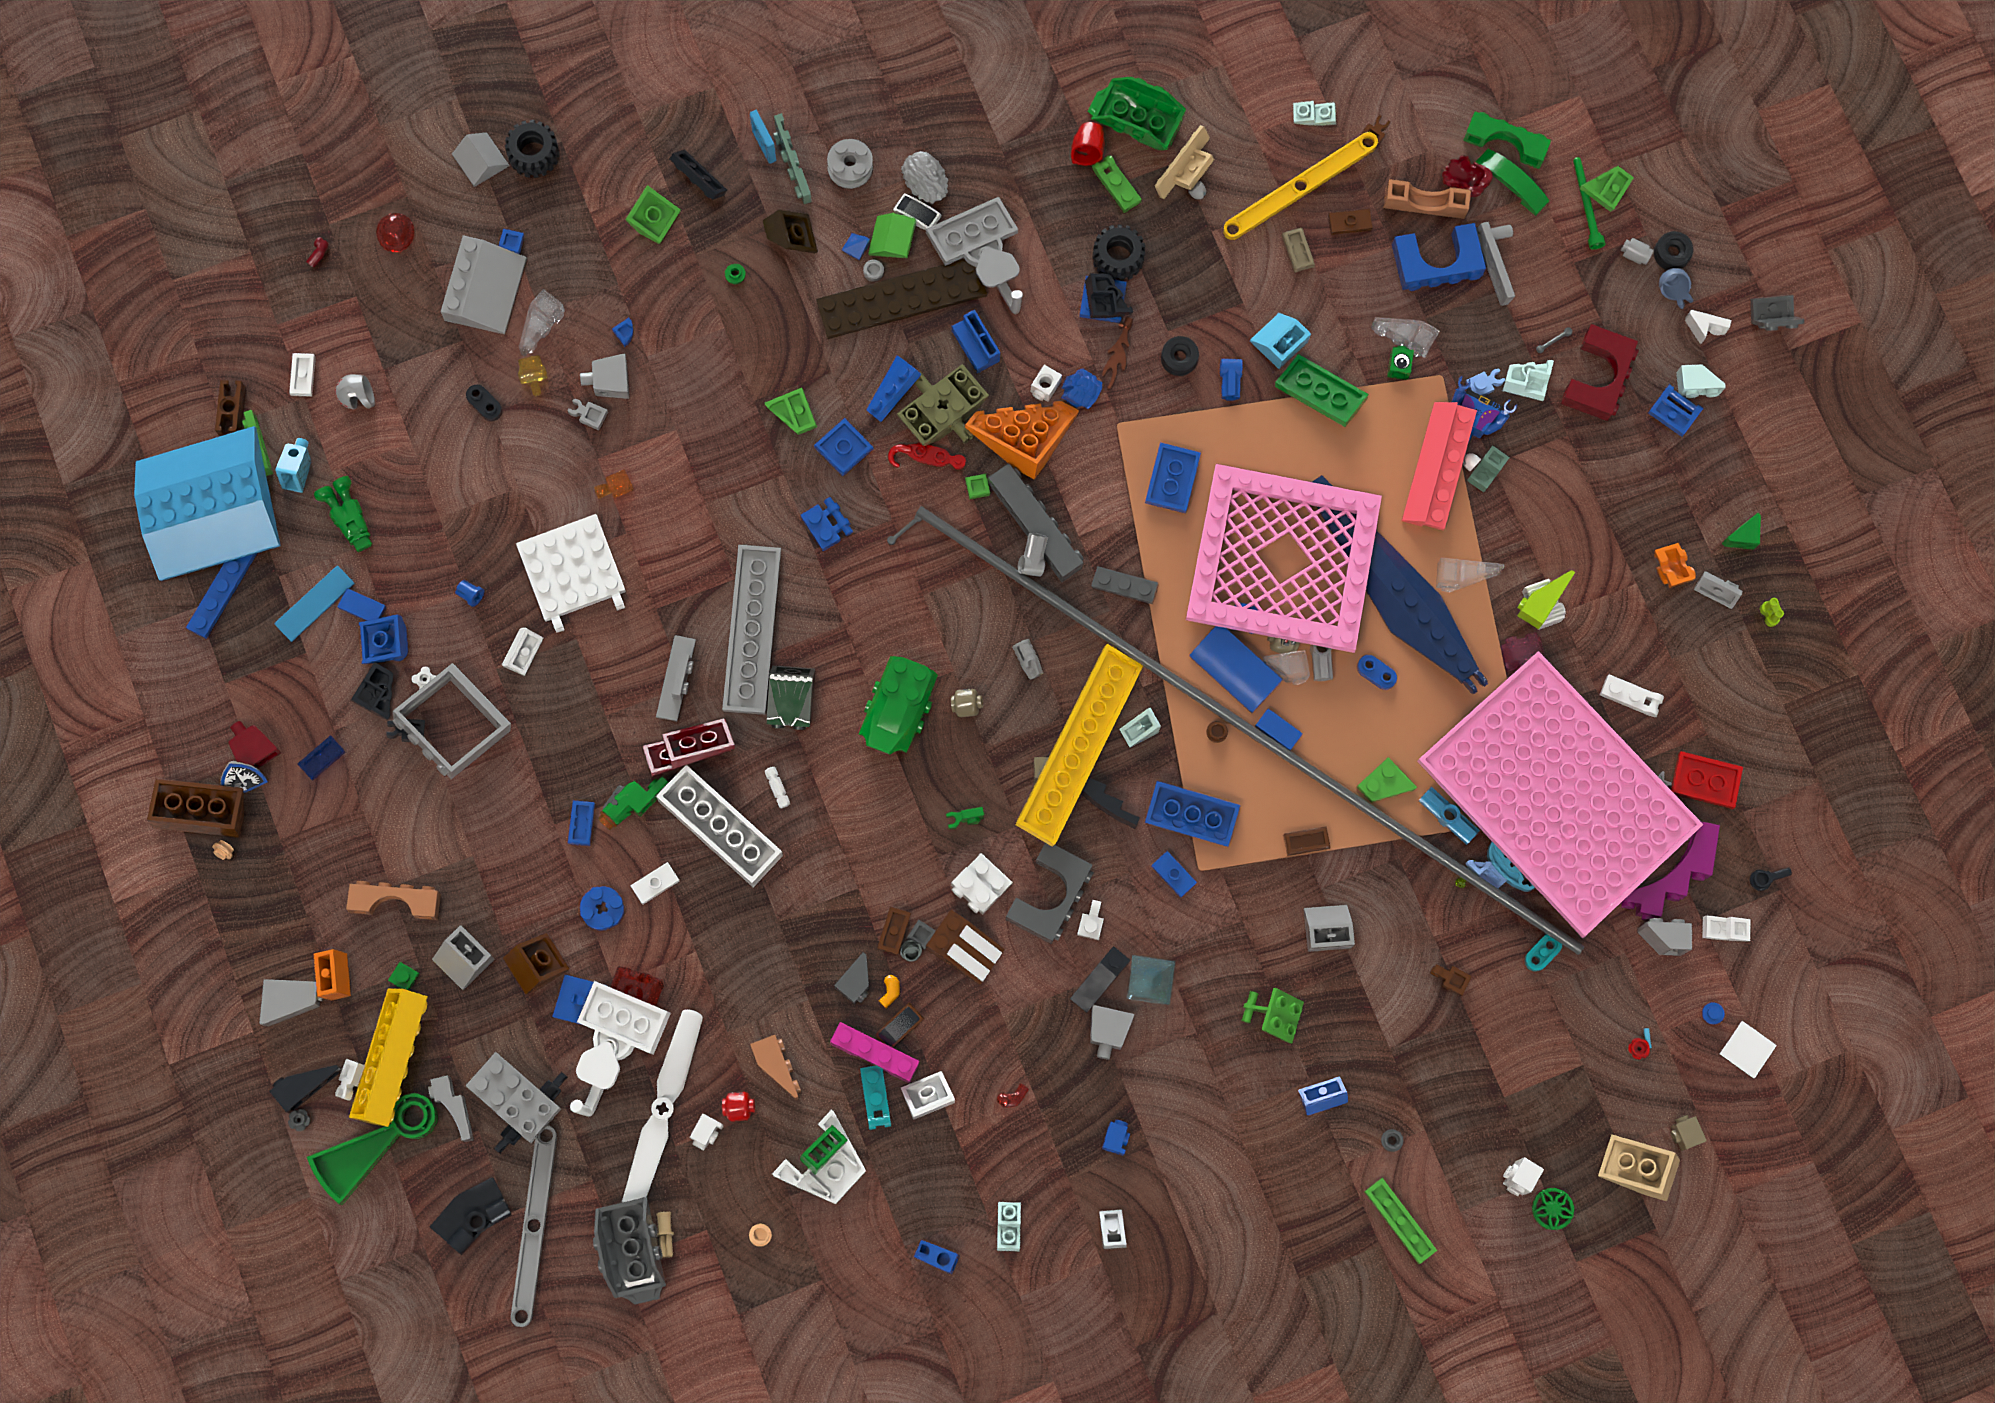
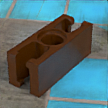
(224, 402)

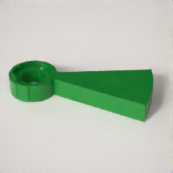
(349, 1163)

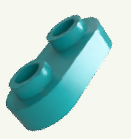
(1542, 953)

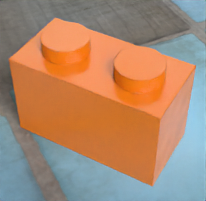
(332, 974)

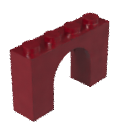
(1618, 353)

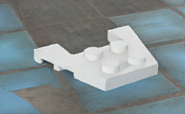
(835, 1177)

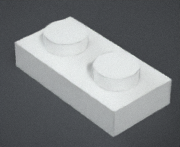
(302, 374)

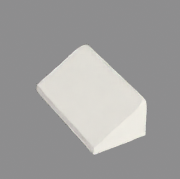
(522, 651)

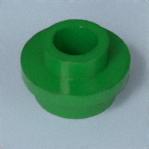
(735, 279)

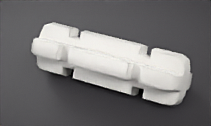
(777, 787)

